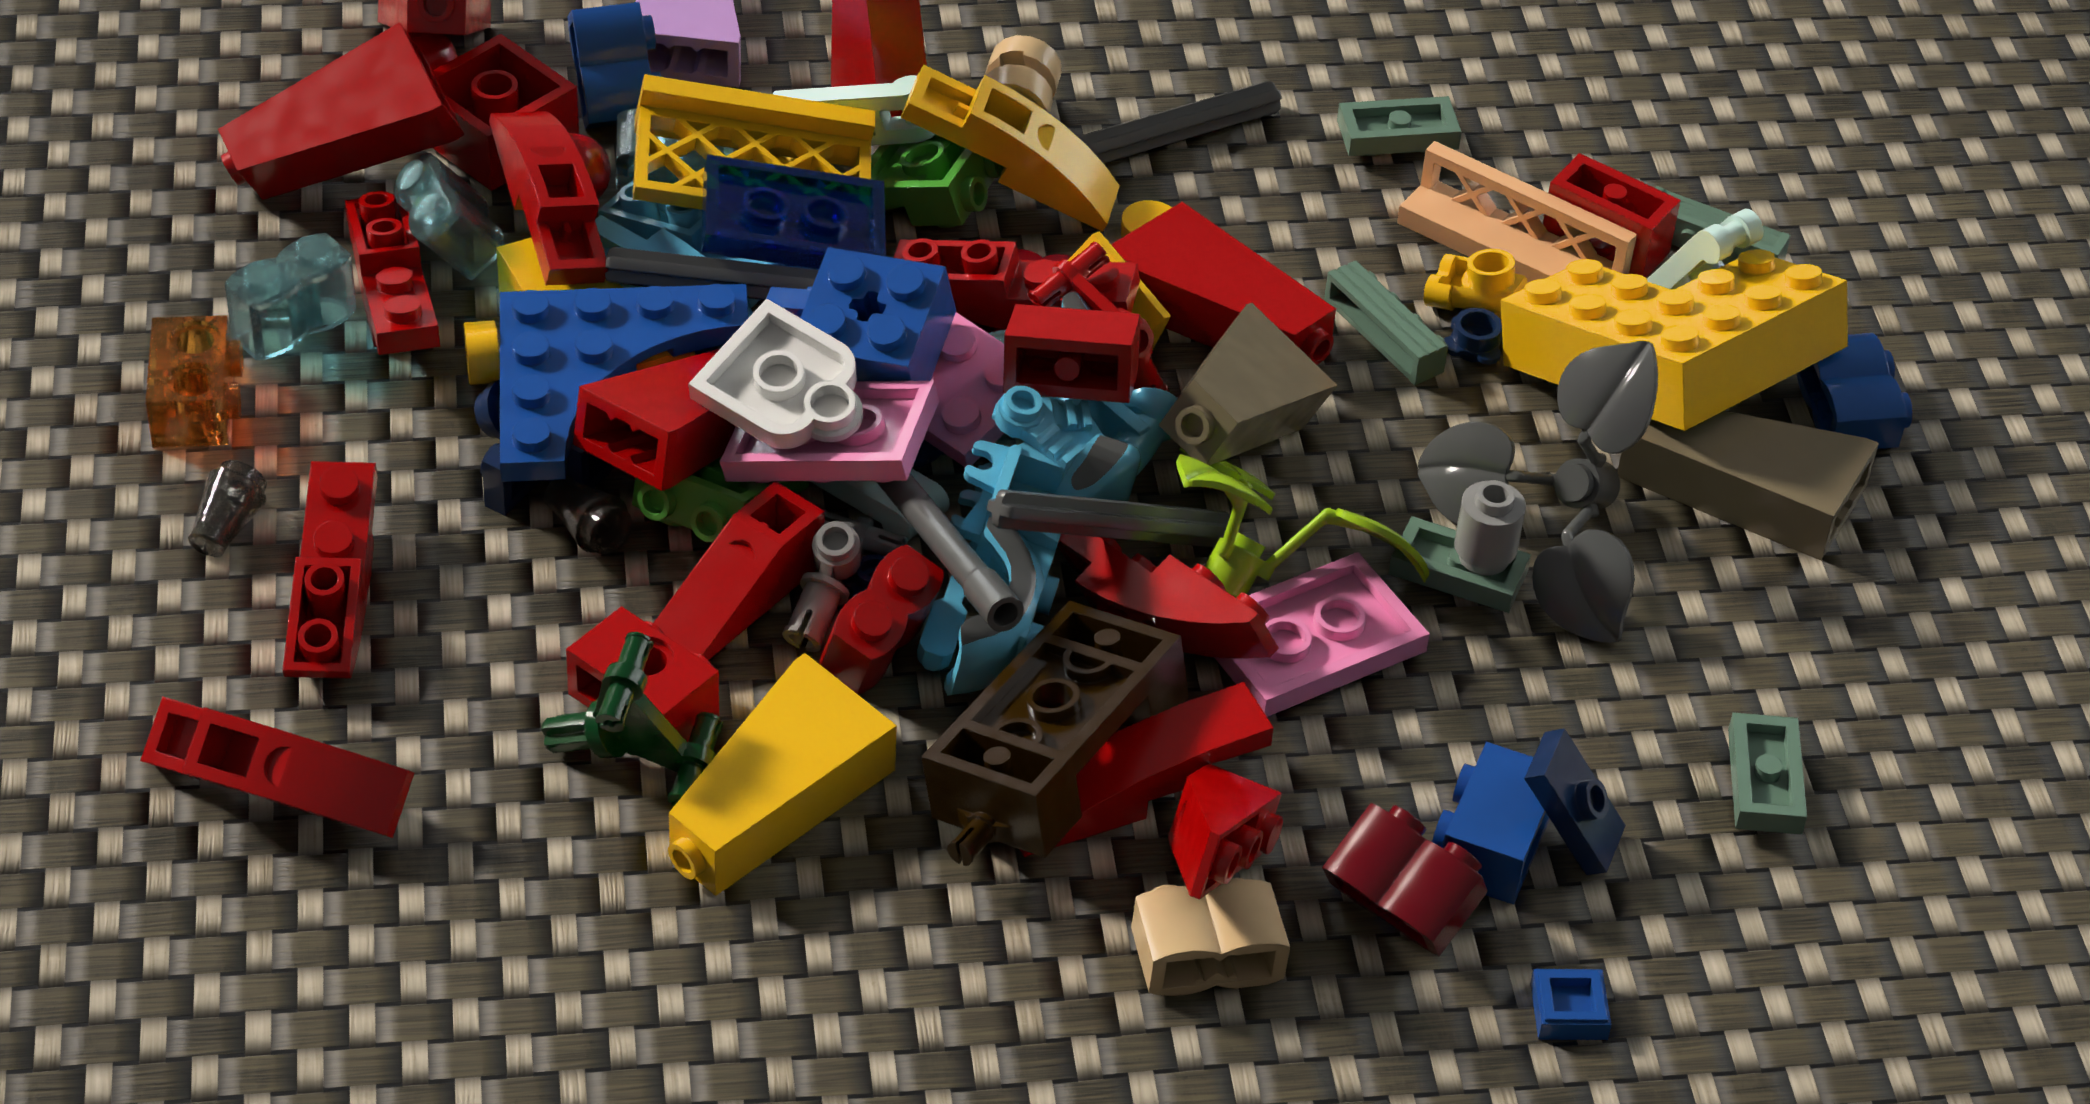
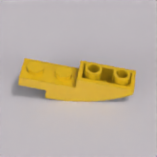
(1033, 146)

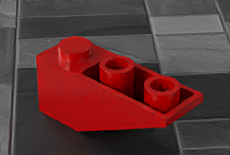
(744, 571)
(1222, 827)

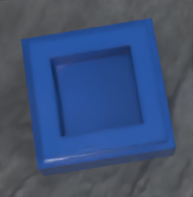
(1570, 1004)

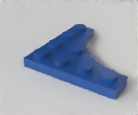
(584, 336)

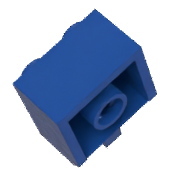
(881, 308)

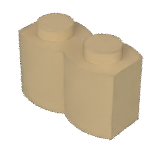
(1221, 940)

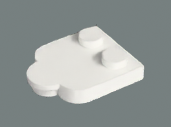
(782, 381)

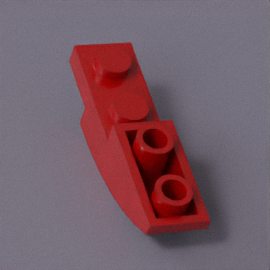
(555, 192)
(390, 275)
(991, 278)
(332, 571)
(1169, 599)
(278, 766)

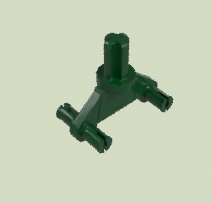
(630, 723)

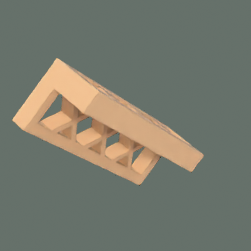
(1472, 222)

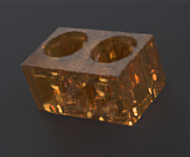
(191, 381)

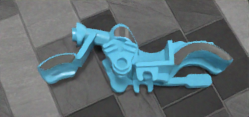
(1066, 451)

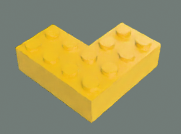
(1711, 337)

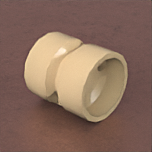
(1026, 67)

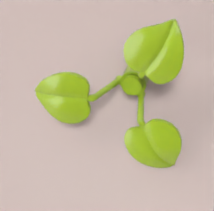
(1237, 557)

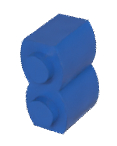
(610, 59)
(1858, 393)

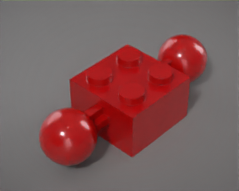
(503, 80)

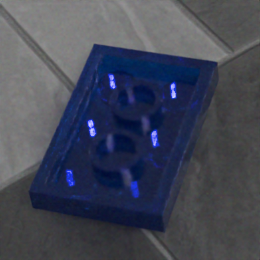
(788, 212)

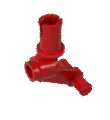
(1073, 276)

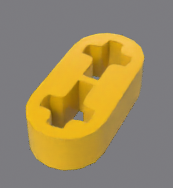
(482, 352)

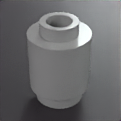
(1489, 526)

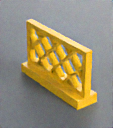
(741, 120)

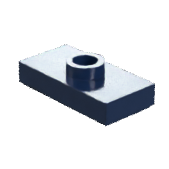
(1575, 801)

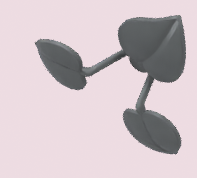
(1612, 400)

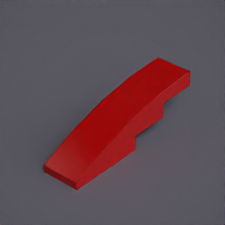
(1159, 755)

